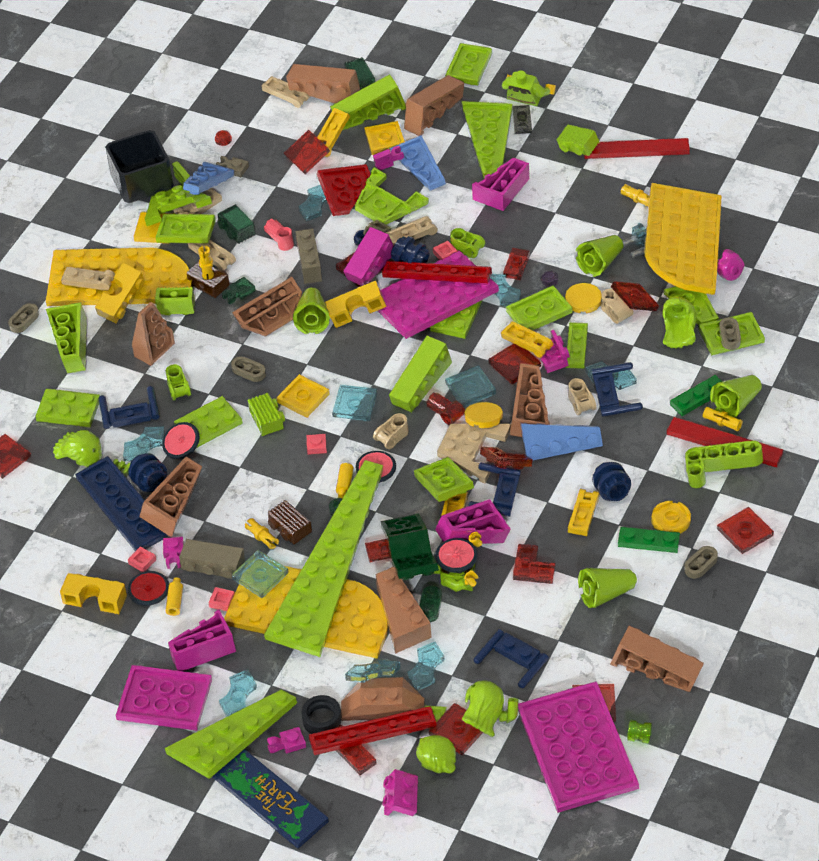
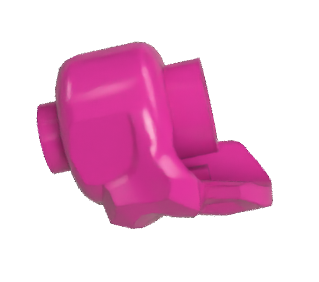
(730, 265)

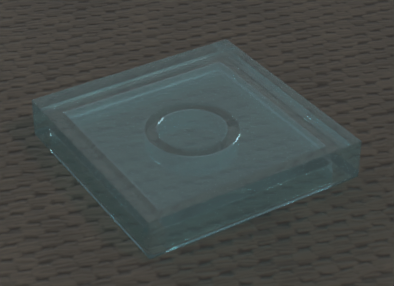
(470, 386)
(354, 402)
(260, 573)

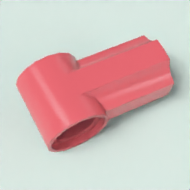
(280, 234)

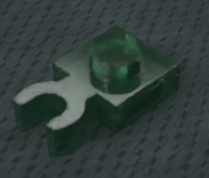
(240, 288)

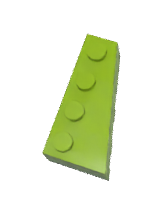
(372, 101)

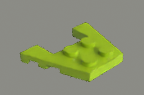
(171, 200)
(382, 205)

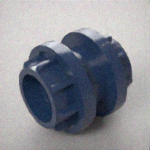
(407, 251)
(147, 472)
(611, 481)

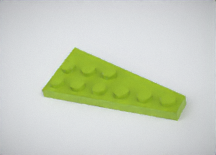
(489, 132)
(222, 741)

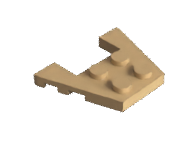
(464, 443)

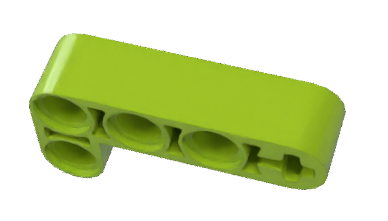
(720, 458)

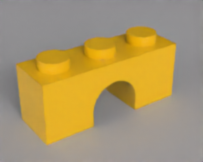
(366, 296)
(114, 307)
(78, 588)

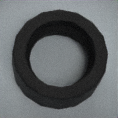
(320, 702)

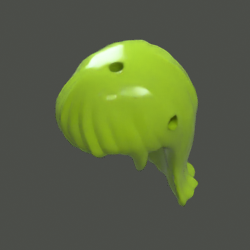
(679, 322)
(79, 447)
(484, 706)

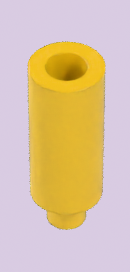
(344, 479)
(174, 597)

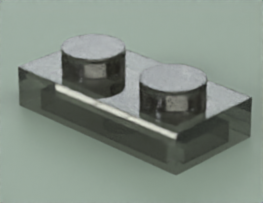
(522, 119)

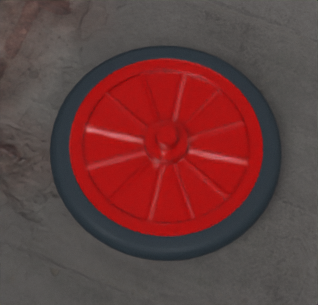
(148, 588)

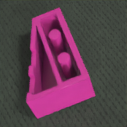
(503, 185)
(478, 517)

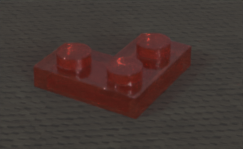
(502, 459)
(529, 569)

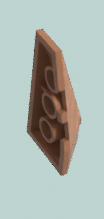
(151, 335)

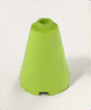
(598, 254)
(311, 312)
(735, 394)
(604, 584)

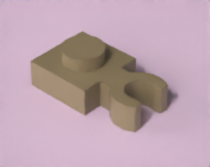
(238, 165)
(377, 225)

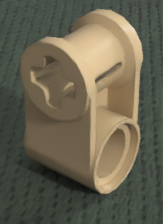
(615, 306)
(580, 396)
(392, 430)

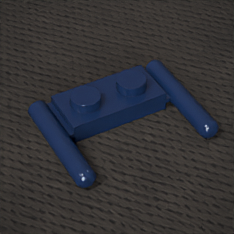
(606, 390)
(129, 414)
(505, 489)
(516, 651)

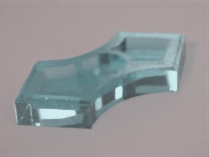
(312, 206)
(506, 293)
(621, 379)
(150, 438)
(429, 658)
(365, 672)
(241, 686)

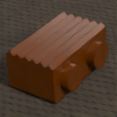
(210, 286)
(289, 522)

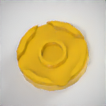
(583, 297)
(483, 414)
(671, 517)

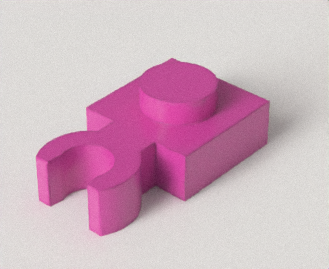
(172, 549)

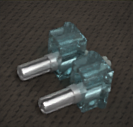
(638, 238)

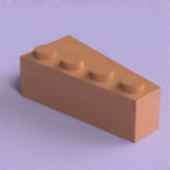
(323, 82)
(431, 104)
(529, 399)
(171, 497)
(403, 614)
(656, 659)

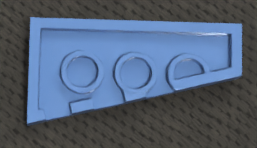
(421, 163)
(207, 177)
(558, 439)

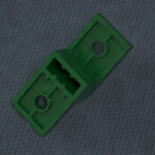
(409, 546)

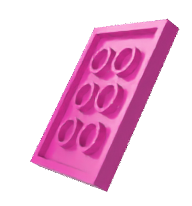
(164, 697)

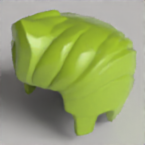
(437, 754)

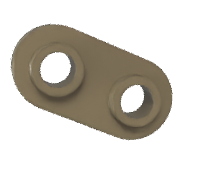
(23, 318)
(730, 333)
(250, 369)
(697, 565)

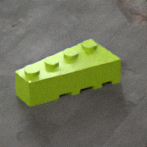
(70, 332)
(421, 374)

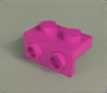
(556, 356)
(400, 793)

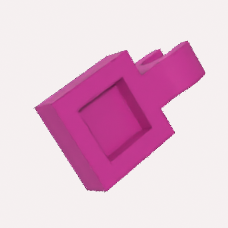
(386, 158)
(289, 740)

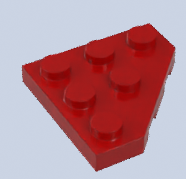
(343, 187)

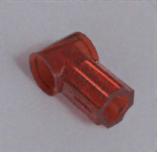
(448, 411)

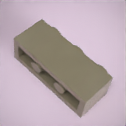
(308, 256)
(211, 558)

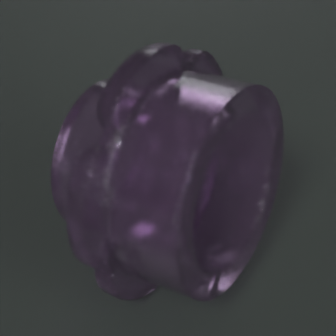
(549, 278)

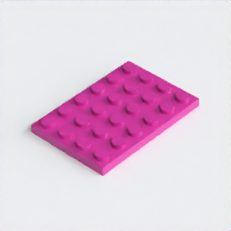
(422, 303)
(577, 747)

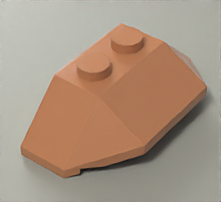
(270, 309)
(380, 699)

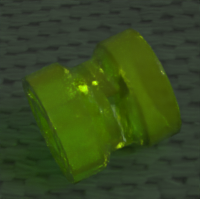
(639, 731)

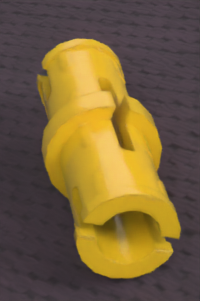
(636, 195)
(206, 262)
(722, 419)
(261, 533)

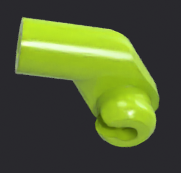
(510, 713)

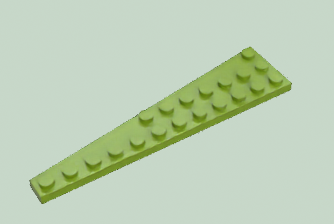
(314, 596)

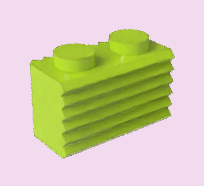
(577, 140)
(175, 300)
(265, 414)

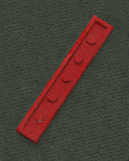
(640, 148)
(437, 272)
(708, 436)
(372, 730)

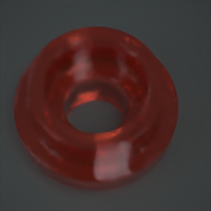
(223, 138)

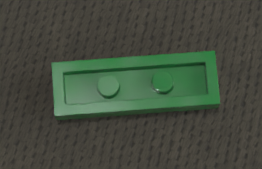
(694, 397)
(648, 539)

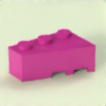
(369, 257)
(202, 644)

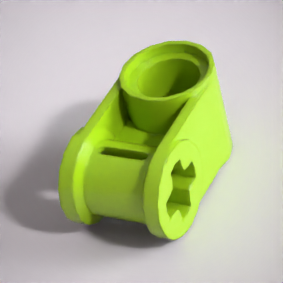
(465, 242)
(176, 382)

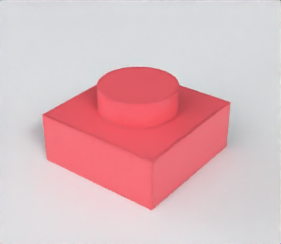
(444, 250)
(316, 444)
(141, 559)
(221, 599)

